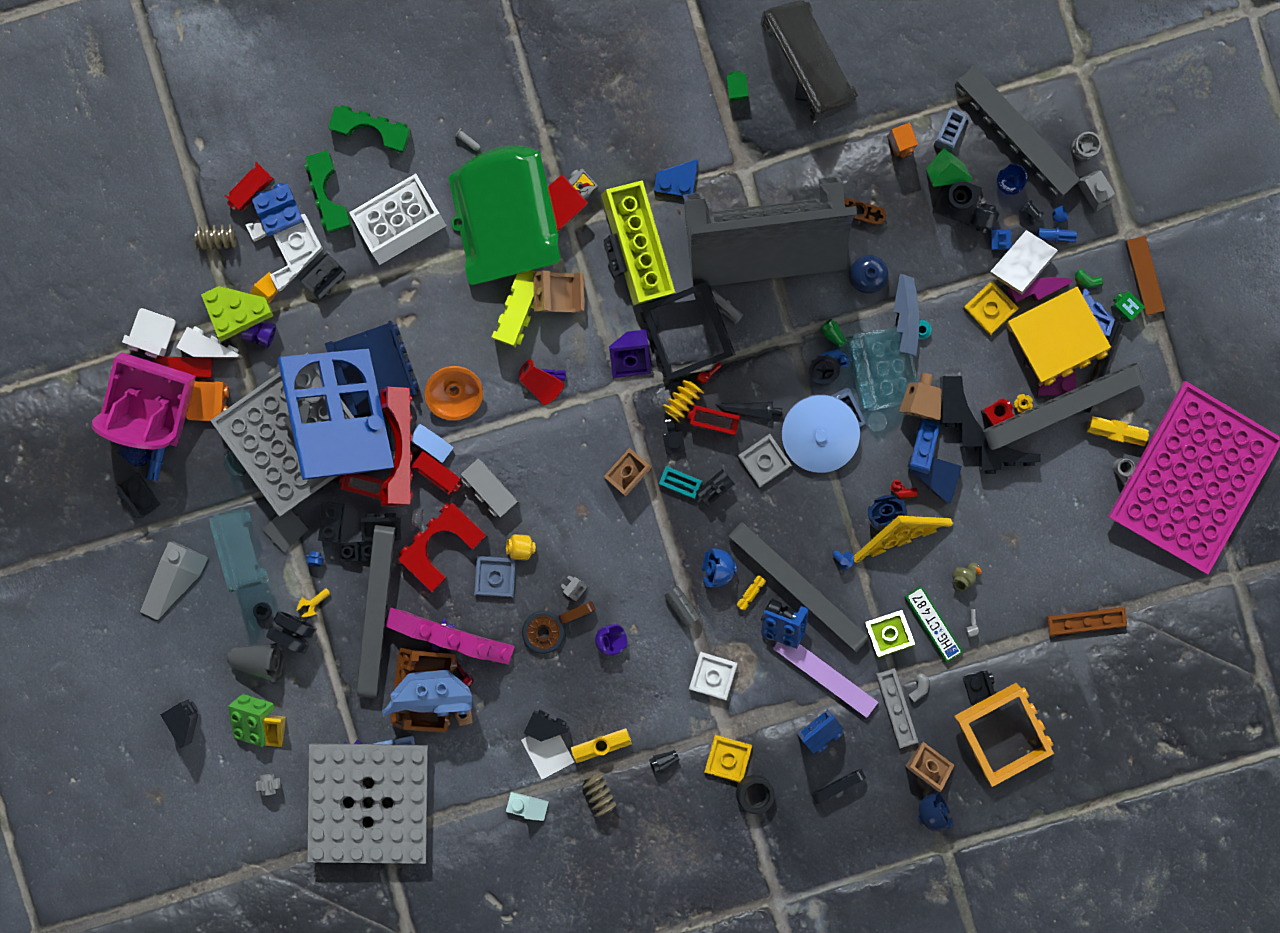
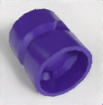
(261, 333)

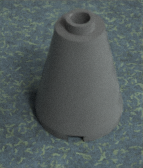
(258, 660)

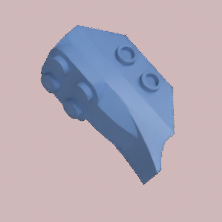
(430, 692)

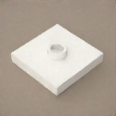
(713, 676)

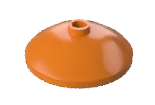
(453, 403)

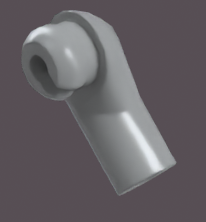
(922, 688)

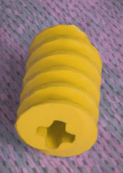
(682, 399)

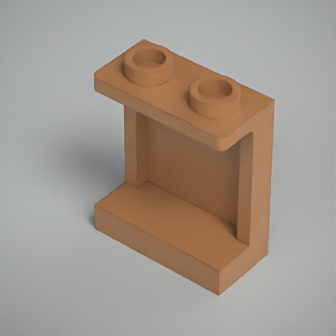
(558, 292)

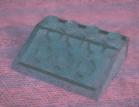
(880, 368)

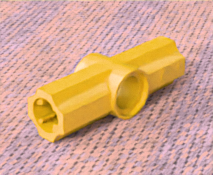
(1117, 431)
(613, 740)

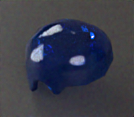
(1012, 179)

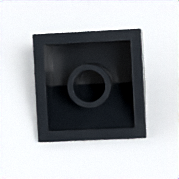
(181, 722)

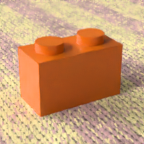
(902, 140)

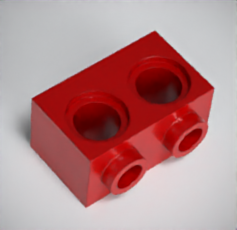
(990, 416)

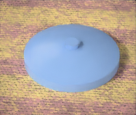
(820, 433)

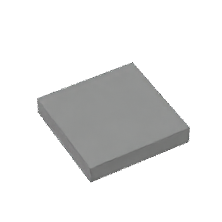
(764, 460)

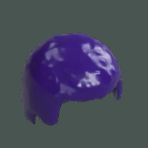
(611, 639)

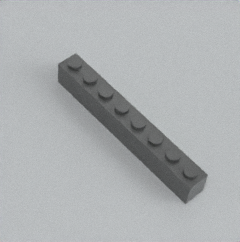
(1016, 132)

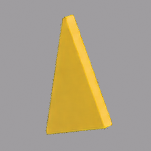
(900, 533)

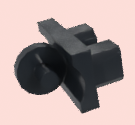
(715, 487)

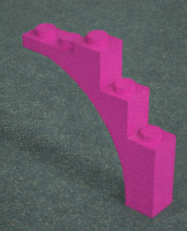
(448, 637)

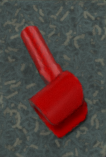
(703, 377)

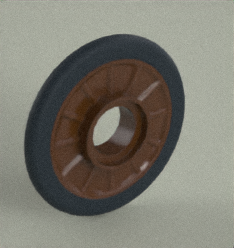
(531, 636)

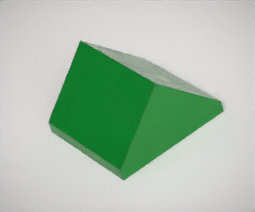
(947, 170)

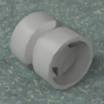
(1085, 146)

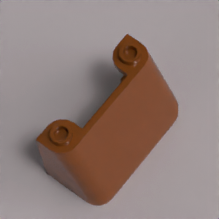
(421, 661)

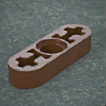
(865, 206)

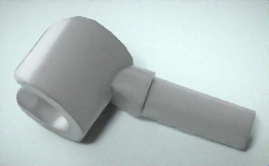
(972, 630)

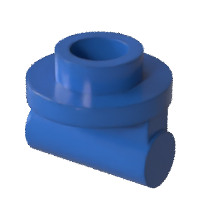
(844, 561)

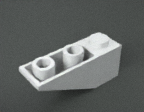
(200, 346)

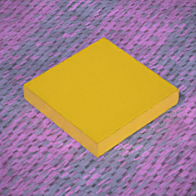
(991, 307)
(728, 758)

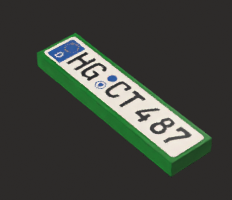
(933, 624)

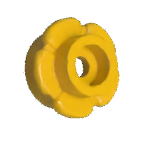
(1022, 398)

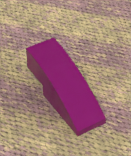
(1040, 288)

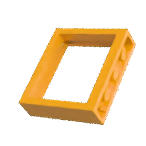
(990, 704)

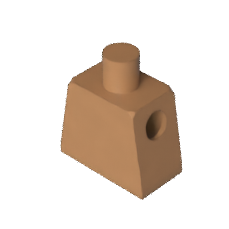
(922, 399)

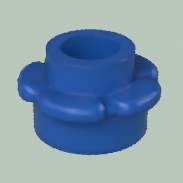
(314, 559)

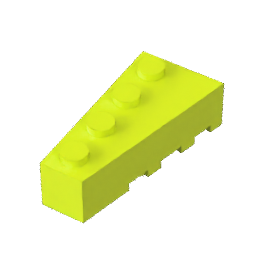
(516, 311)

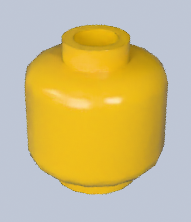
(520, 547)

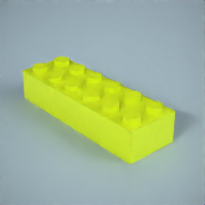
(639, 241)

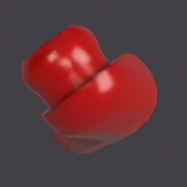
(901, 492)

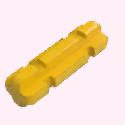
(751, 592)

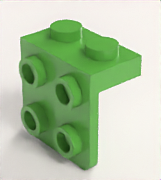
(247, 719)

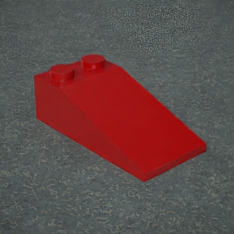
(565, 201)

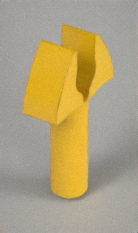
(313, 602)

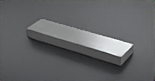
(897, 708)

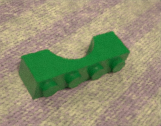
(346, 122)
(321, 168)

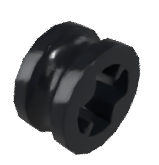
(260, 616)

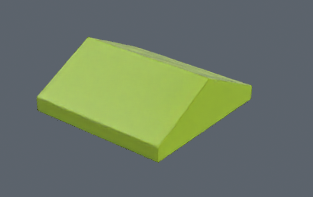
(890, 634)

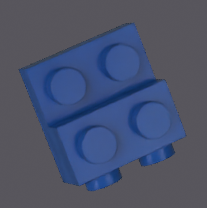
(277, 209)

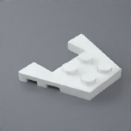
(297, 245)

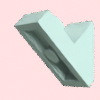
(527, 806)

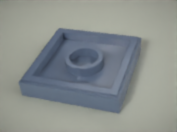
(495, 576)

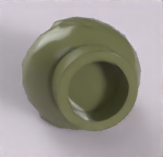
(965, 577)

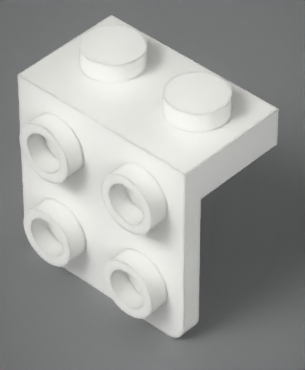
(150, 333)

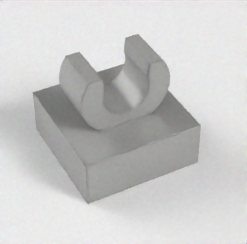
(574, 588)

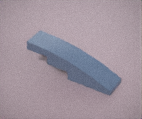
(907, 307)

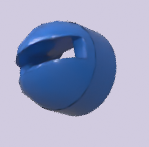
(1060, 214)

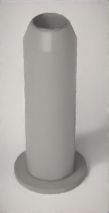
(467, 140)

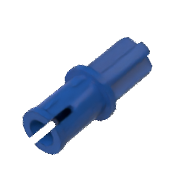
(1057, 235)
(155, 464)

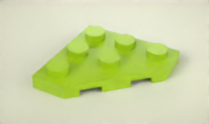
(234, 310)

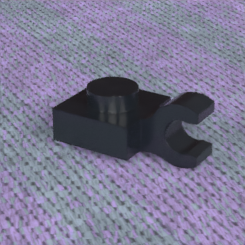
(673, 440)

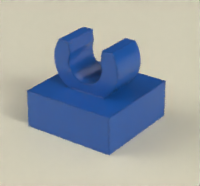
(1000, 239)

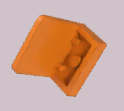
(207, 400)

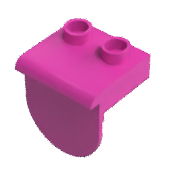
(144, 404)

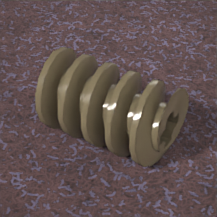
(218, 237)
(598, 793)

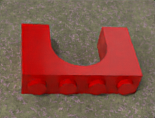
(416, 557)

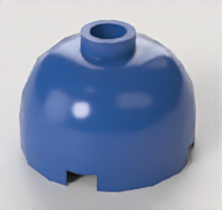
(718, 567)

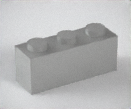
(488, 488)

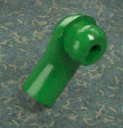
(1086, 281)

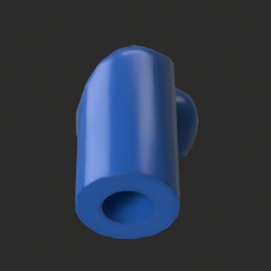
(841, 357)

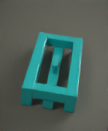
(665, 476)

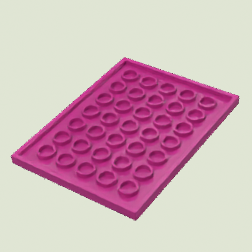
(1195, 477)

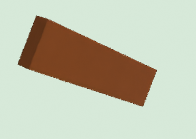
(1145, 275)
(1086, 621)

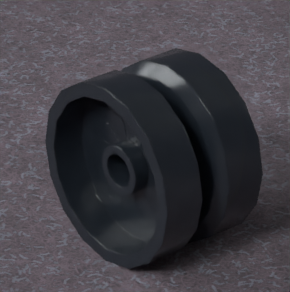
(290, 633)

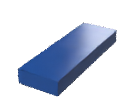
(924, 446)

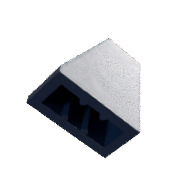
(940, 479)

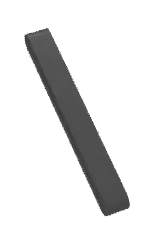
(1063, 406)
(798, 586)
(376, 612)

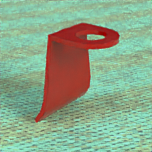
(540, 383)

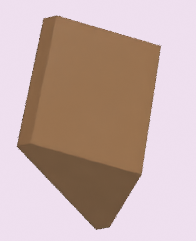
(627, 472)
(930, 766)

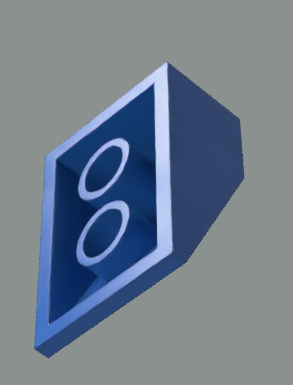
(820, 732)

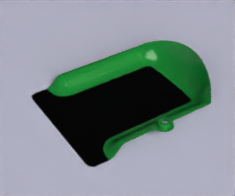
(504, 213)

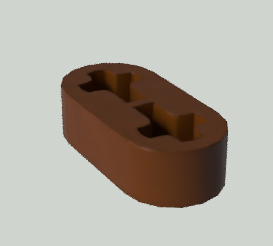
(576, 612)

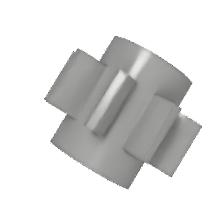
(267, 784)

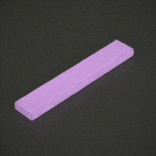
(828, 677)

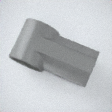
(1124, 476)

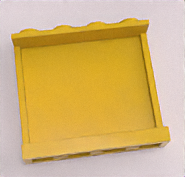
(1059, 336)

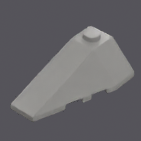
(173, 576)

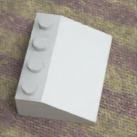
(397, 219)

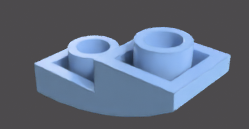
(431, 443)

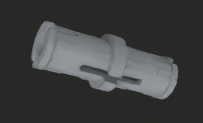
(727, 309)

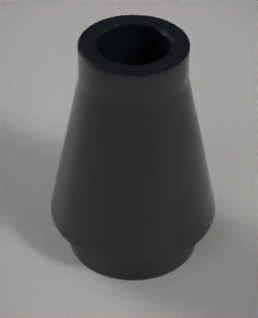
(663, 761)

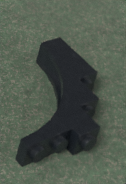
(956, 411)

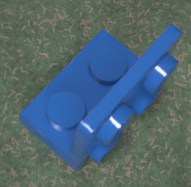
(783, 629)

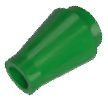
(833, 333)

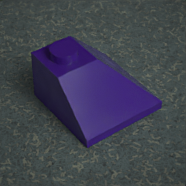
(630, 355)

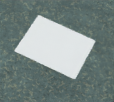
(548, 755)

